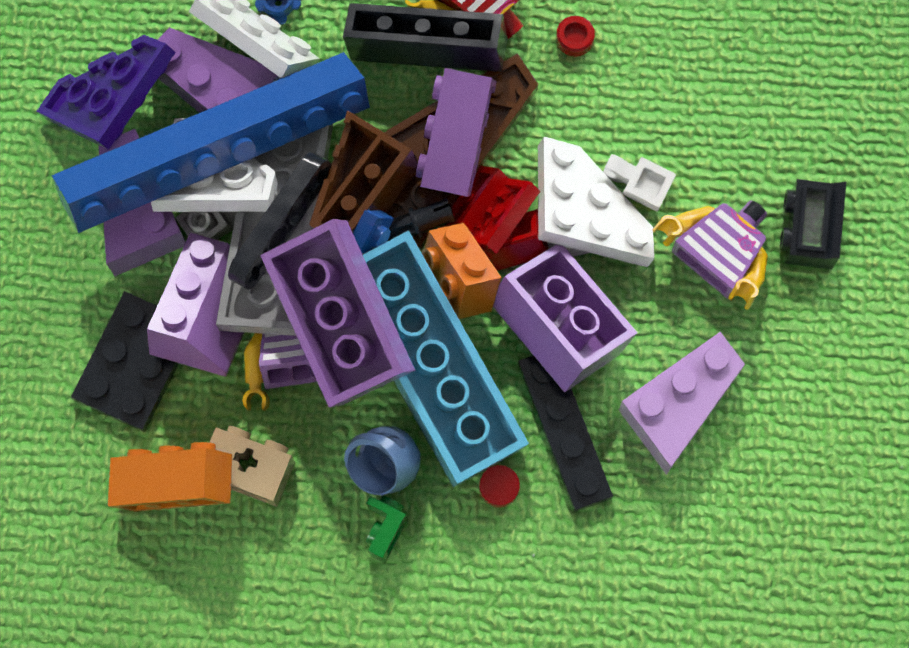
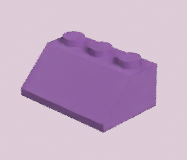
(187, 313)

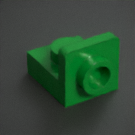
(385, 535)

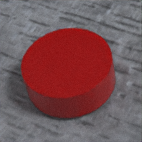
(575, 36)
(499, 486)

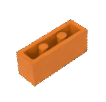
(170, 478)

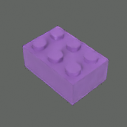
(562, 316)

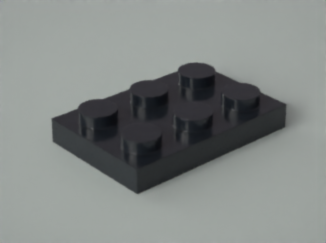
(121, 373)

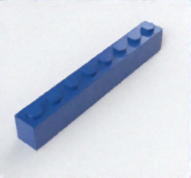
(210, 142)

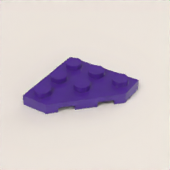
(109, 93)

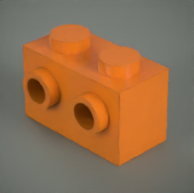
(462, 270)

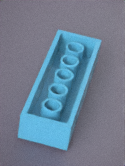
(450, 385)

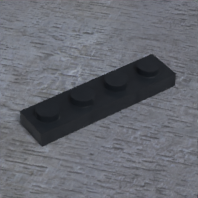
(566, 437)

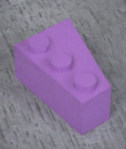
(140, 233)

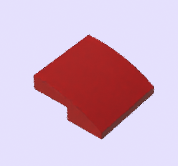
(493, 207)

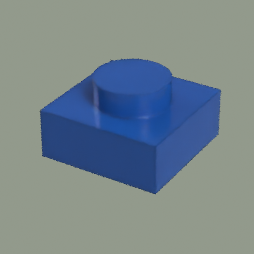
(372, 230)

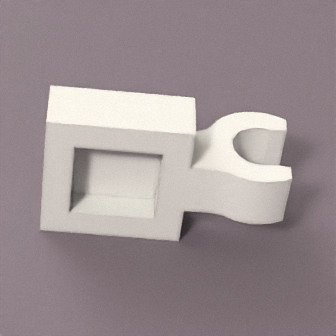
(645, 182)

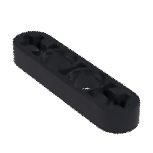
(279, 219)

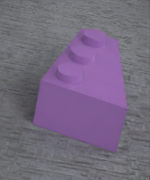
(208, 73)
(455, 131)

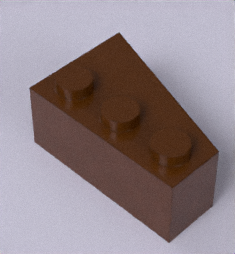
(365, 174)

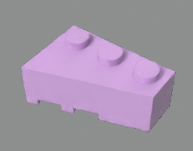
(680, 399)

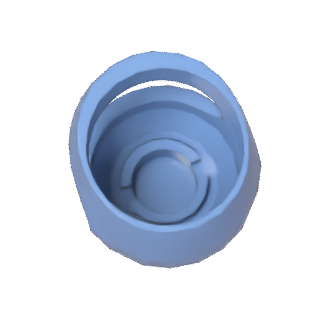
(385, 460)

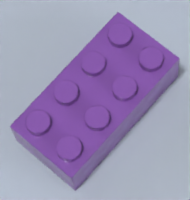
(337, 312)

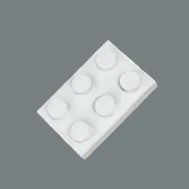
(255, 35)

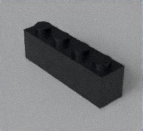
(425, 37)

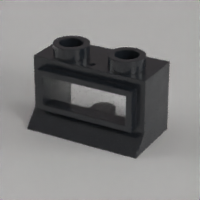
(814, 223)

